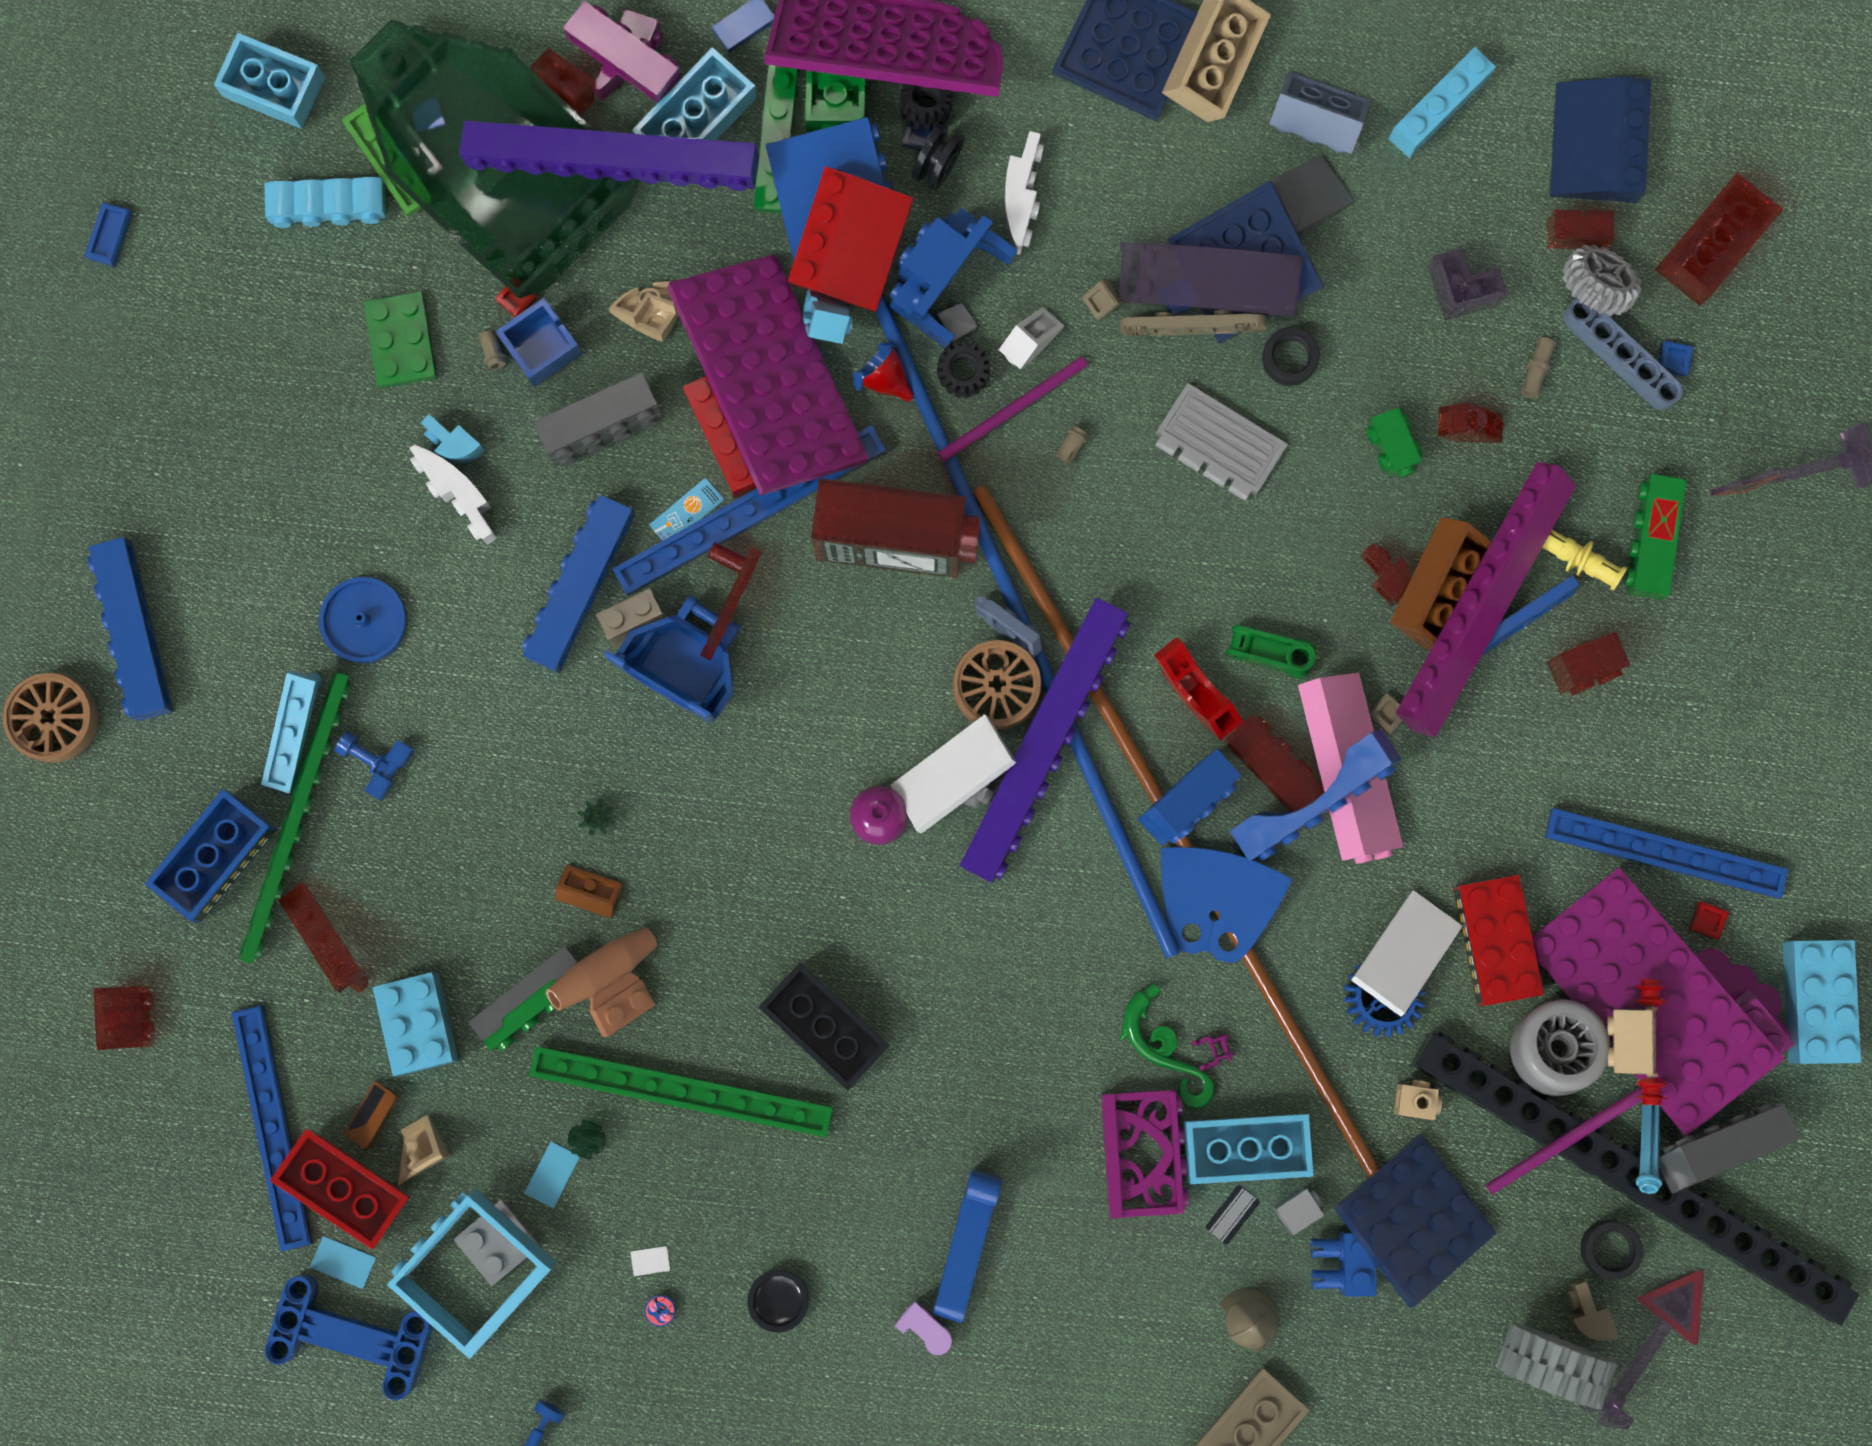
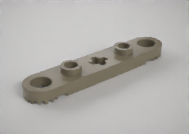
(1220, 323)

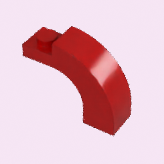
(1196, 691)

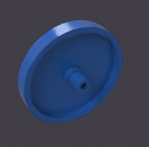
(363, 620)

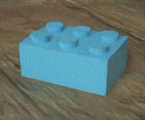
(269, 80)
(415, 1024)

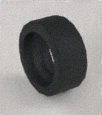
(1302, 337)
(1635, 1249)

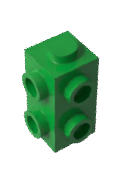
(1394, 443)

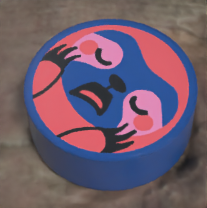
(660, 1310)

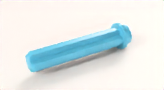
(1650, 1148)

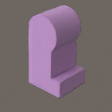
(927, 1327)

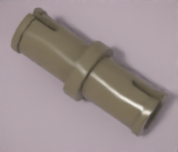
(1538, 367)

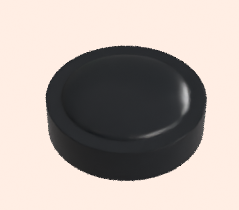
(778, 1300)

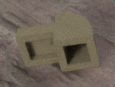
(1589, 1320)

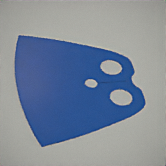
(1212, 880)

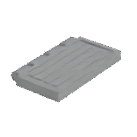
(1221, 440)

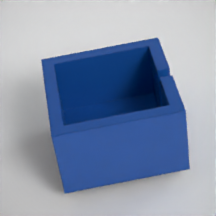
(537, 342)

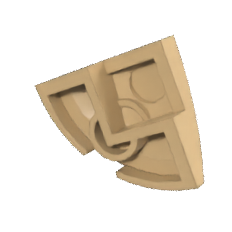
(648, 311)

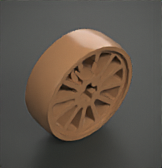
(989, 649)
(20, 737)

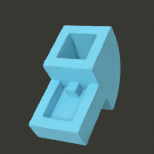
(456, 446)

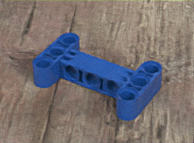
(347, 1336)

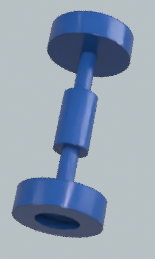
(549, 1412)

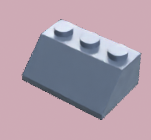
(1320, 113)

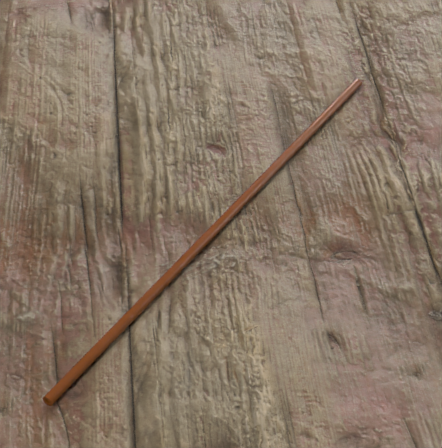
(1154, 792)

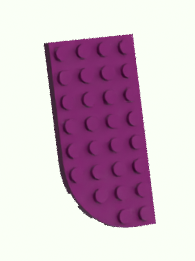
(887, 41)

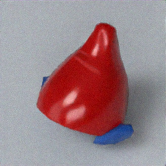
(885, 374)

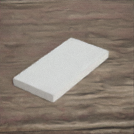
(953, 773)
(1407, 953)

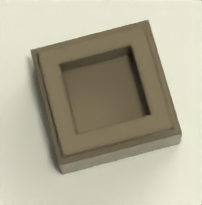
(1101, 299)
(1385, 713)

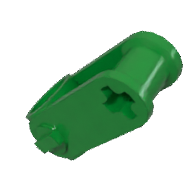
(1271, 651)

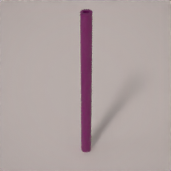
(1012, 409)
(1564, 1142)

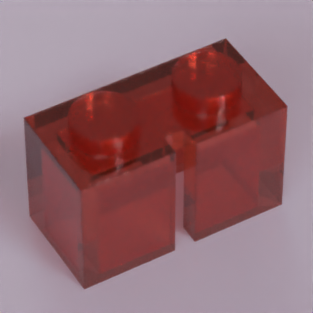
(1571, 230)

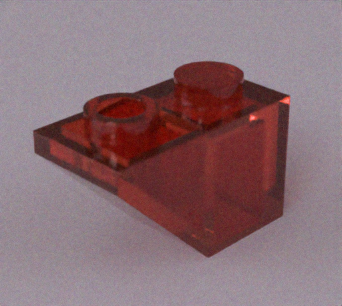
(1470, 424)

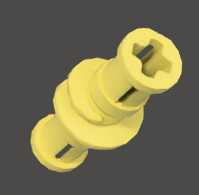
(1584, 559)

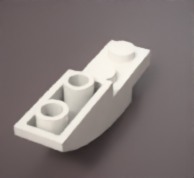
(1020, 201)
(450, 483)

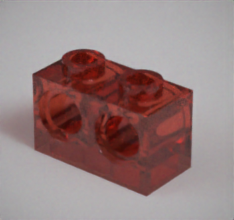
(565, 80)

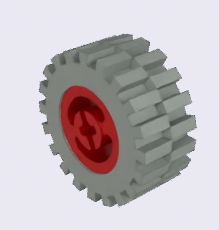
(1556, 1366)

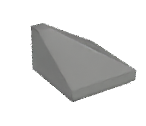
(957, 321)

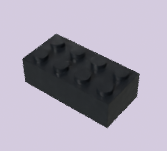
(824, 1026)

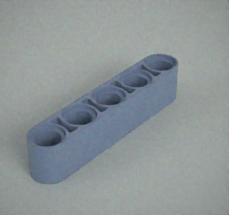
(1625, 368)

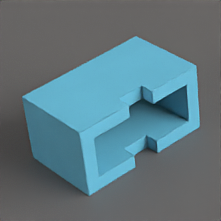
(826, 317)

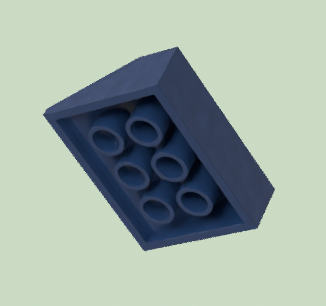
(1601, 139)

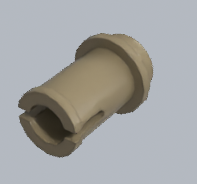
(493, 354)
(1071, 445)

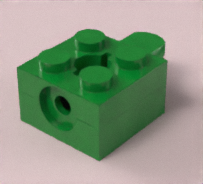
(833, 100)

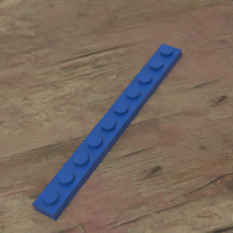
(724, 525)

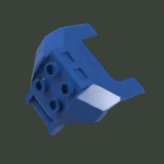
(669, 661)

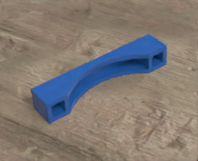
(1363, 763)

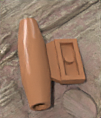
(607, 980)

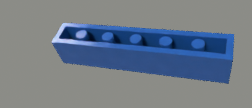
(578, 584)
(130, 629)

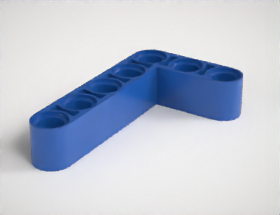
(967, 1245)

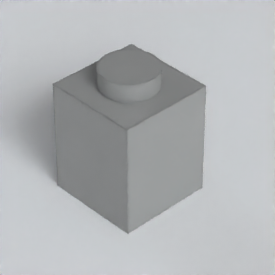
(1299, 1210)

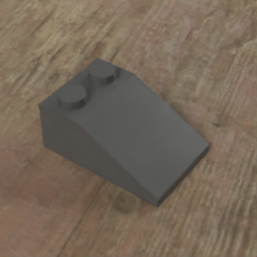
(1311, 194)

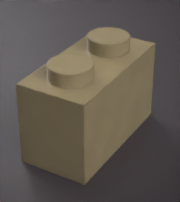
(629, 615)

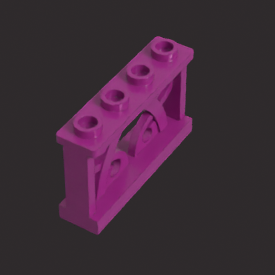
(1121, 1190)

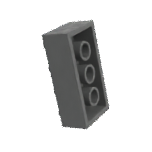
(598, 420)
(1727, 1146)

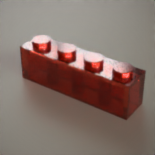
(1274, 765)

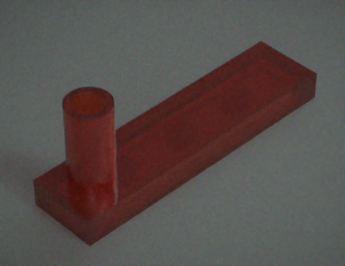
(745, 568)
(323, 940)

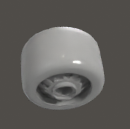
(1582, 1045)

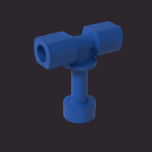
(382, 766)

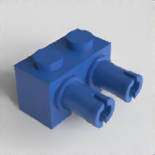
(1356, 1268)

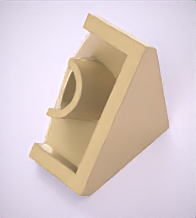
(420, 1149)

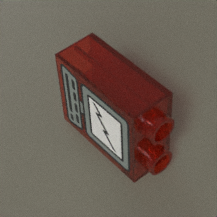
(893, 529)

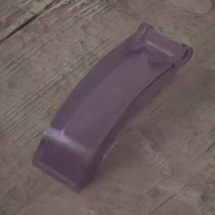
(1211, 278)

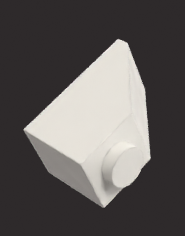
(1030, 337)

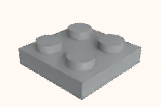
(489, 1249)

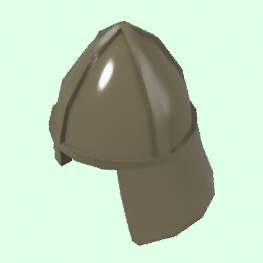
(1250, 1318)

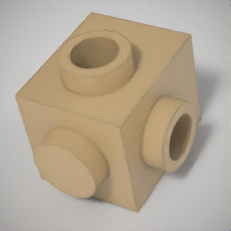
(1417, 1100)

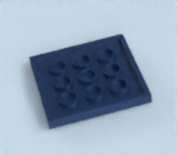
(1126, 51)
(1253, 224)
(1415, 1220)

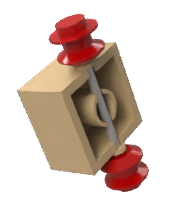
(1636, 1041)

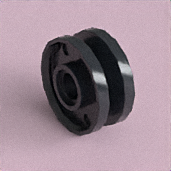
(938, 156)

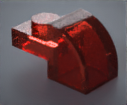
(1392, 578)

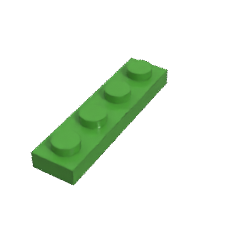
(363, 133)

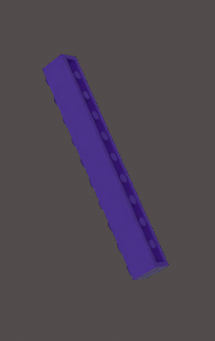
(609, 155)
(1044, 741)

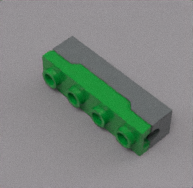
(522, 1003)

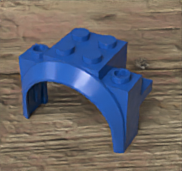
(935, 262)

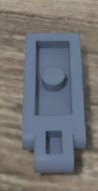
(1009, 626)

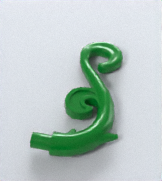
(1131, 1028)

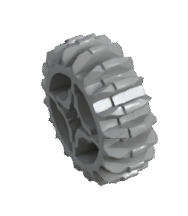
(1601, 280)

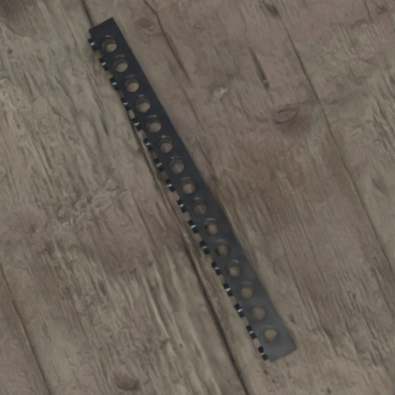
(1838, 1296)

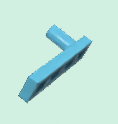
(290, 730)

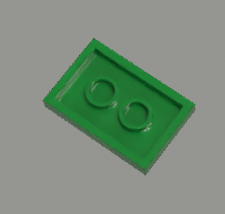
(400, 340)

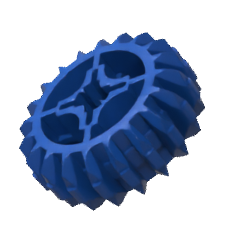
(1372, 1005)

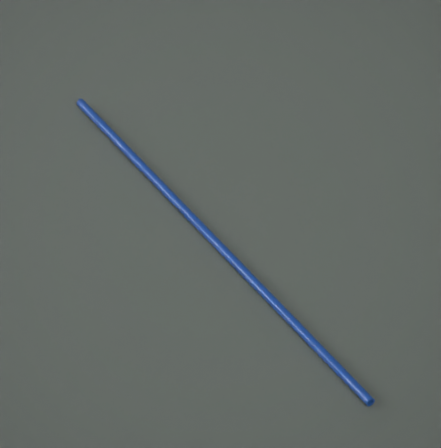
(1015, 604)

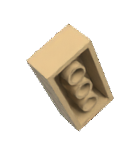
(1216, 56)

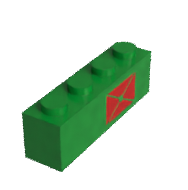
(1655, 537)

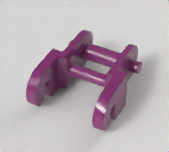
(1223, 1039)

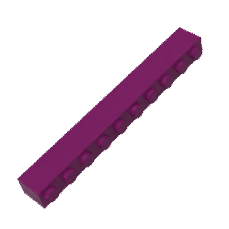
(1486, 599)

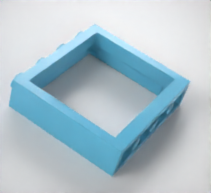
(435, 1313)

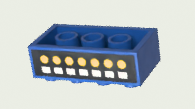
(211, 856)

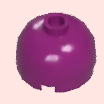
(878, 815)

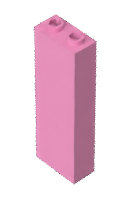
(1336, 721)

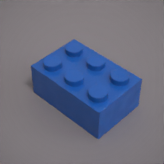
(1190, 799)

